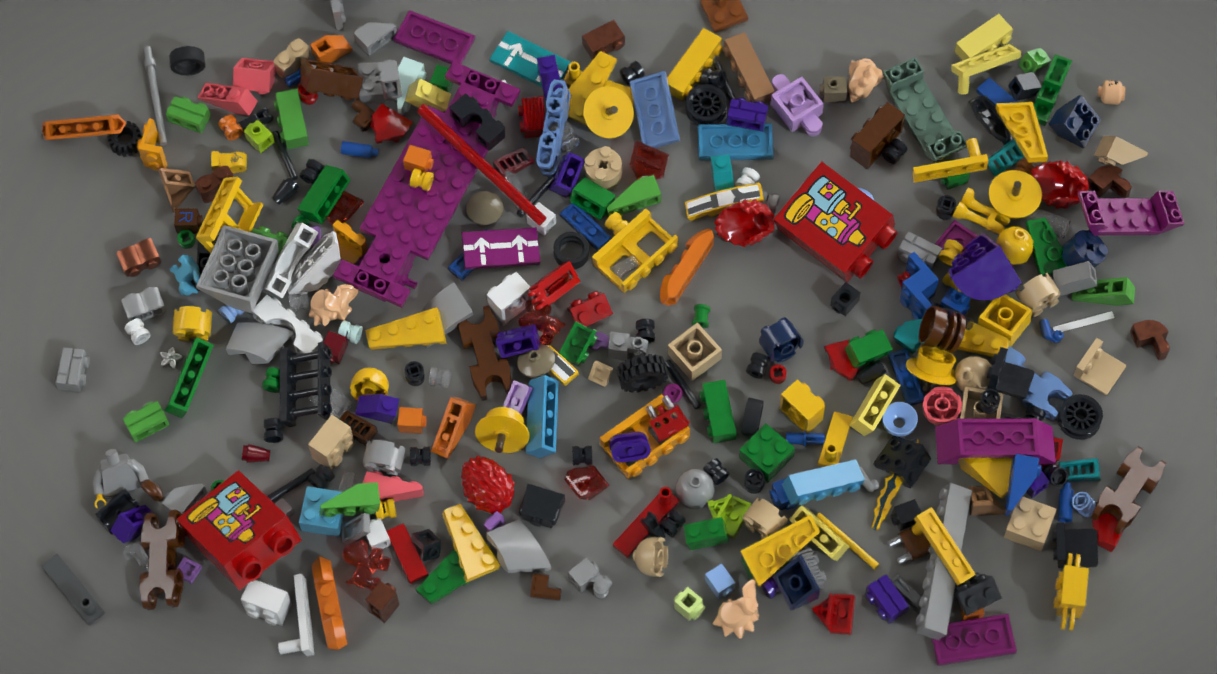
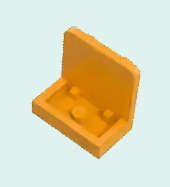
(151, 155)
(350, 244)

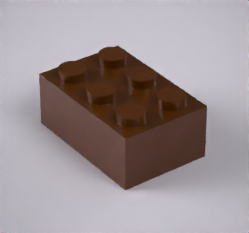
(876, 135)

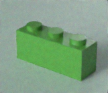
(291, 119)

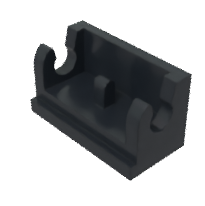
(111, 511)

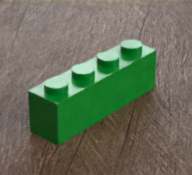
(189, 377)

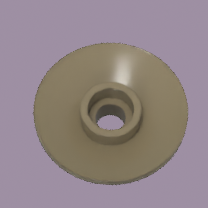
(537, 366)

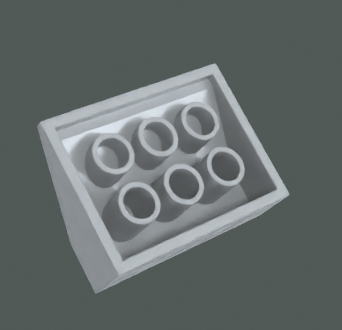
(238, 268)

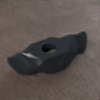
(985, 109)

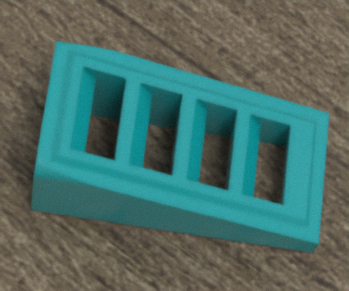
(1014, 152)
(1087, 463)

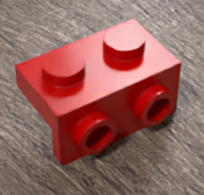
(590, 309)

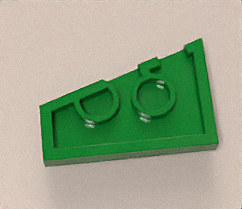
(1046, 247)
(443, 579)

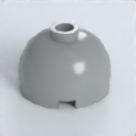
(695, 488)

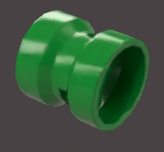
(272, 380)

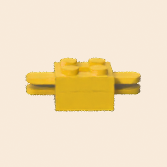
(1071, 591)

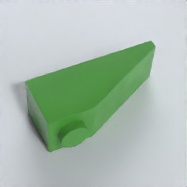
(637, 196)
(1108, 292)

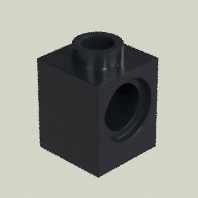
(848, 292)
(904, 514)

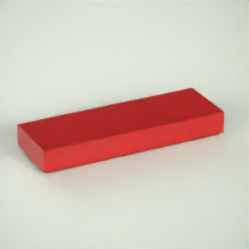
(407, 553)

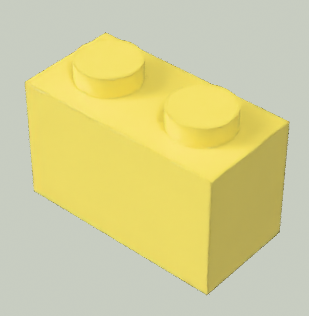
(422, 92)

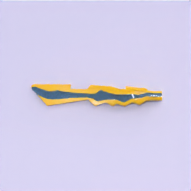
(888, 493)

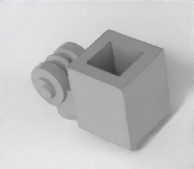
(621, 344)
(586, 575)

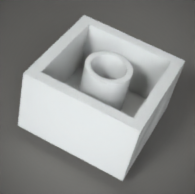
(508, 298)
(266, 602)

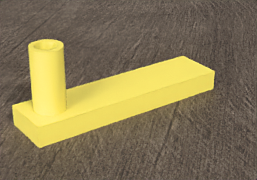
(982, 62)

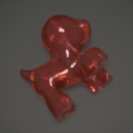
(543, 321)
(357, 555)

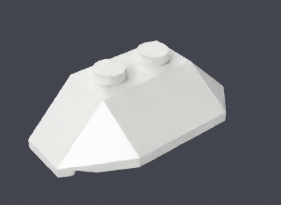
(316, 265)

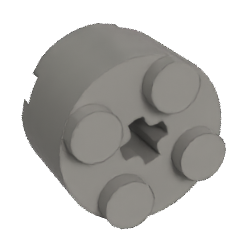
(383, 457)

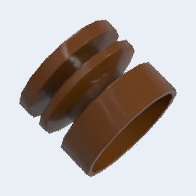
(942, 329)

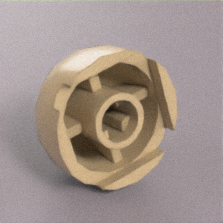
(972, 373)
(651, 556)

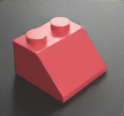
(254, 75)

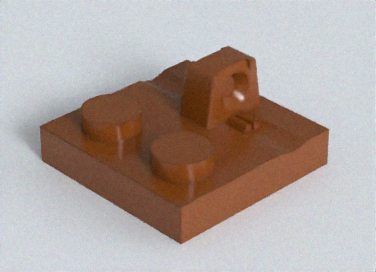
(724, 13)

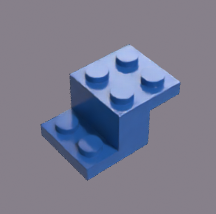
(918, 287)

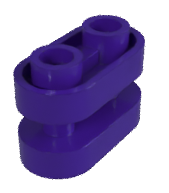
(629, 447)

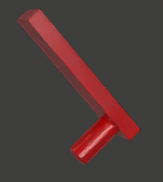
(636, 532)

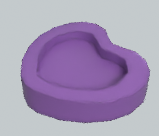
(601, 342)

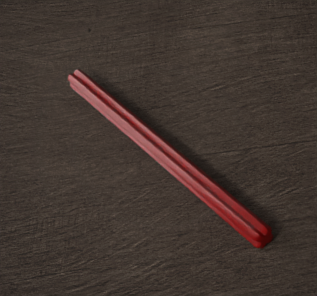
(481, 164)

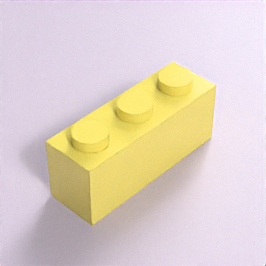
(984, 38)
(874, 405)
(827, 539)

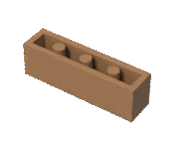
(748, 68)

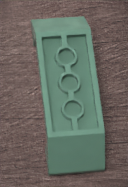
(922, 111)

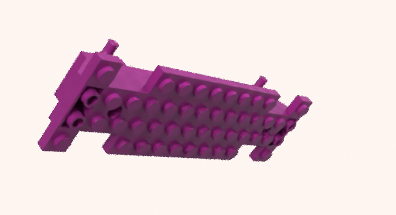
(412, 220)

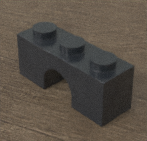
(467, 110)

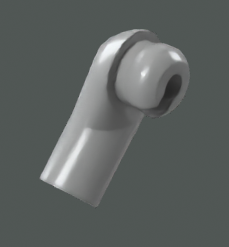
(869, 485)

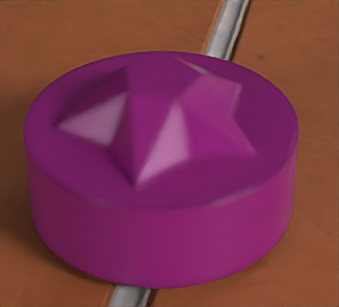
(673, 391)

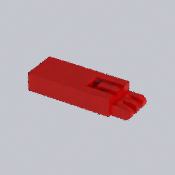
(554, 284)

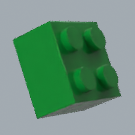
(767, 452)

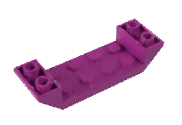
(1131, 215)
(994, 439)

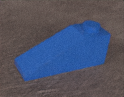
(1022, 474)

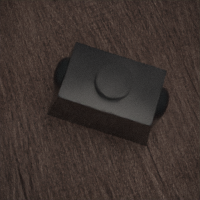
(541, 506)

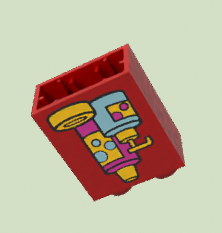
(836, 223)
(239, 530)

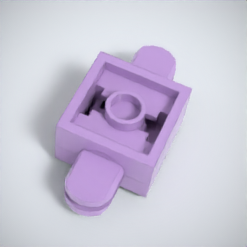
(804, 101)

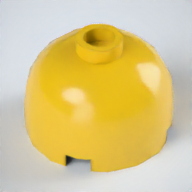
(1016, 244)
(369, 382)

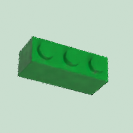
(324, 194)
(718, 411)

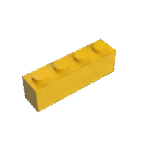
(694, 61)

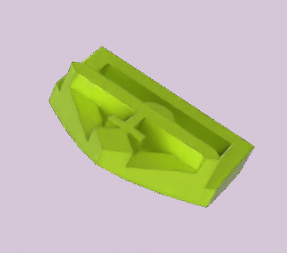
(731, 511)

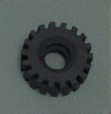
(642, 373)

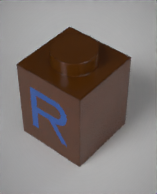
(188, 220)

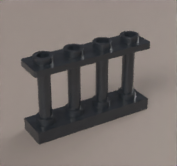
(288, 382)

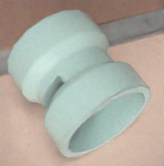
(352, 332)

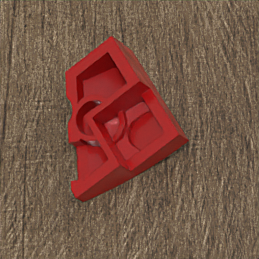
(1105, 529)

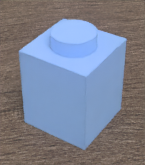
(720, 582)

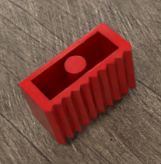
(533, 116)

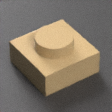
(600, 373)

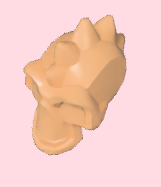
(862, 78)
(331, 306)
(740, 613)

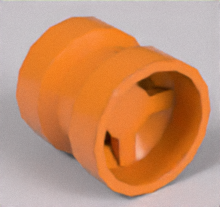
(230, 127)

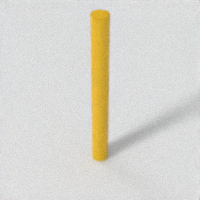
(853, 546)

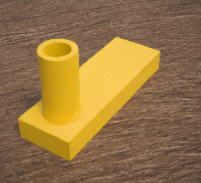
(835, 439)

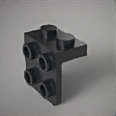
(1009, 378)
(903, 459)
(1075, 542)
(977, 593)

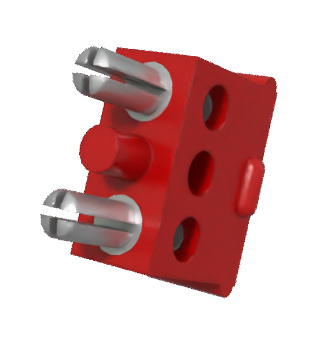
(670, 427)

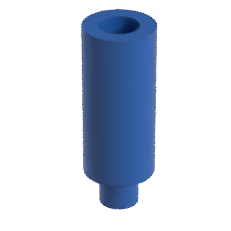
(358, 150)
(1065, 507)

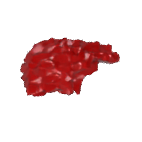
(1060, 183)
(745, 223)
(487, 485)

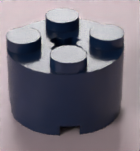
(1084, 248)
(780, 340)

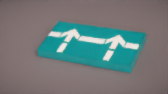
(521, 56)

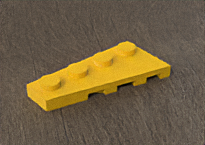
(591, 78)
(1024, 128)
(412, 330)
(983, 341)
(471, 548)
(775, 550)

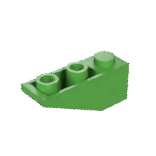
(357, 499)

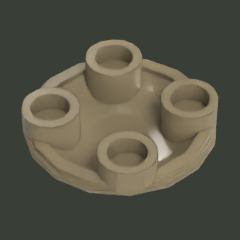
(484, 208)

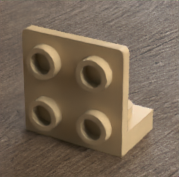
(1099, 368)

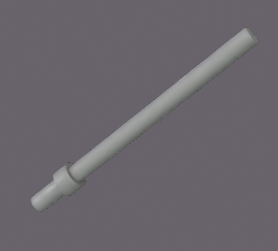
(150, 65)

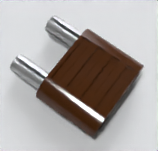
(914, 545)

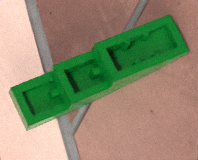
(1051, 88)

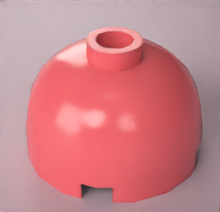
(942, 405)

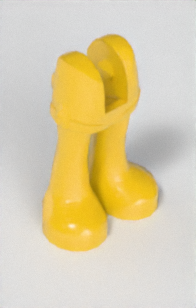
(994, 221)

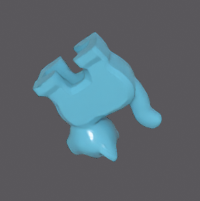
(185, 274)

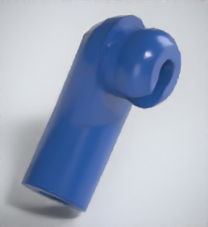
(1048, 333)

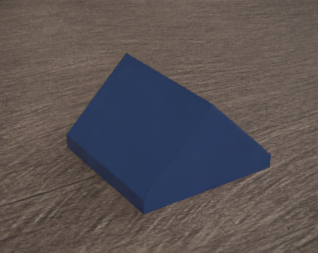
(797, 583)

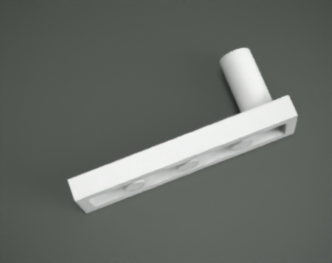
(305, 642)

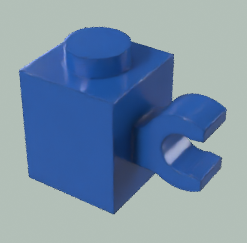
(956, 301)

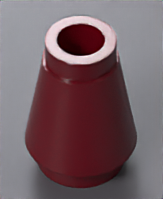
(255, 454)

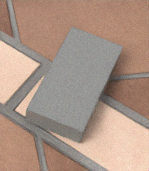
(356, 528)

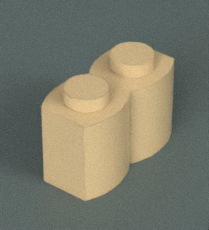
(289, 60)

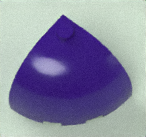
(983, 270)

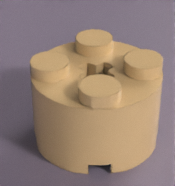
(604, 167)
(1039, 294)
(764, 518)

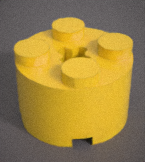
(191, 323)

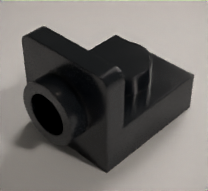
(428, 543)

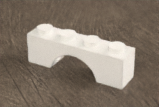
(282, 270)
(271, 312)

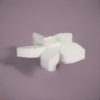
(170, 358)

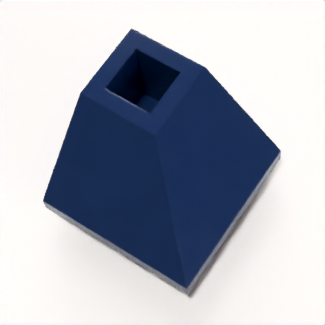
(1075, 121)

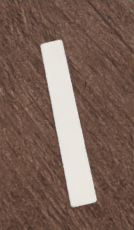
(1083, 322)

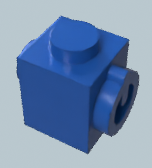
(779, 496)

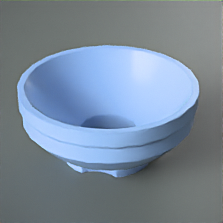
(902, 411)

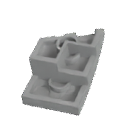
(452, 308)
(258, 341)
(517, 548)

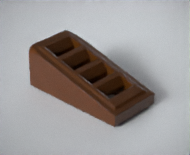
(371, 429)

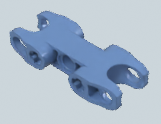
(550, 141)
(1041, 387)

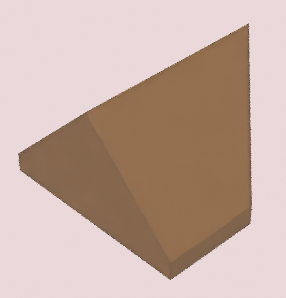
(177, 185)
(984, 502)

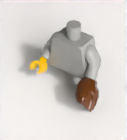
(122, 473)

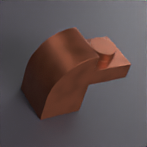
(1109, 177)
(1153, 333)

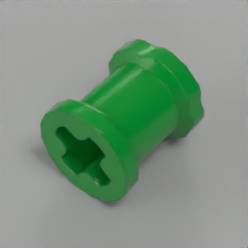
(701, 315)

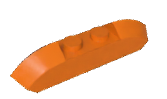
(82, 127)
(691, 259)
(329, 603)

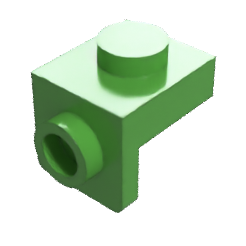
(1034, 60)

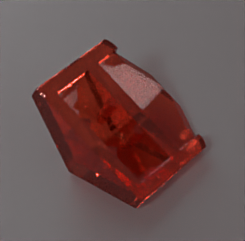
(648, 161)
(345, 208)
(586, 482)

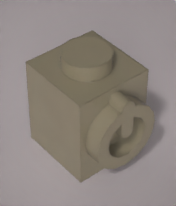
(834, 89)

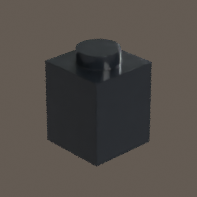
(1024, 86)

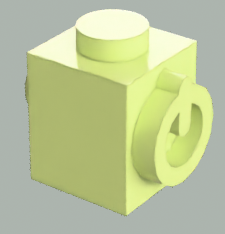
(689, 604)

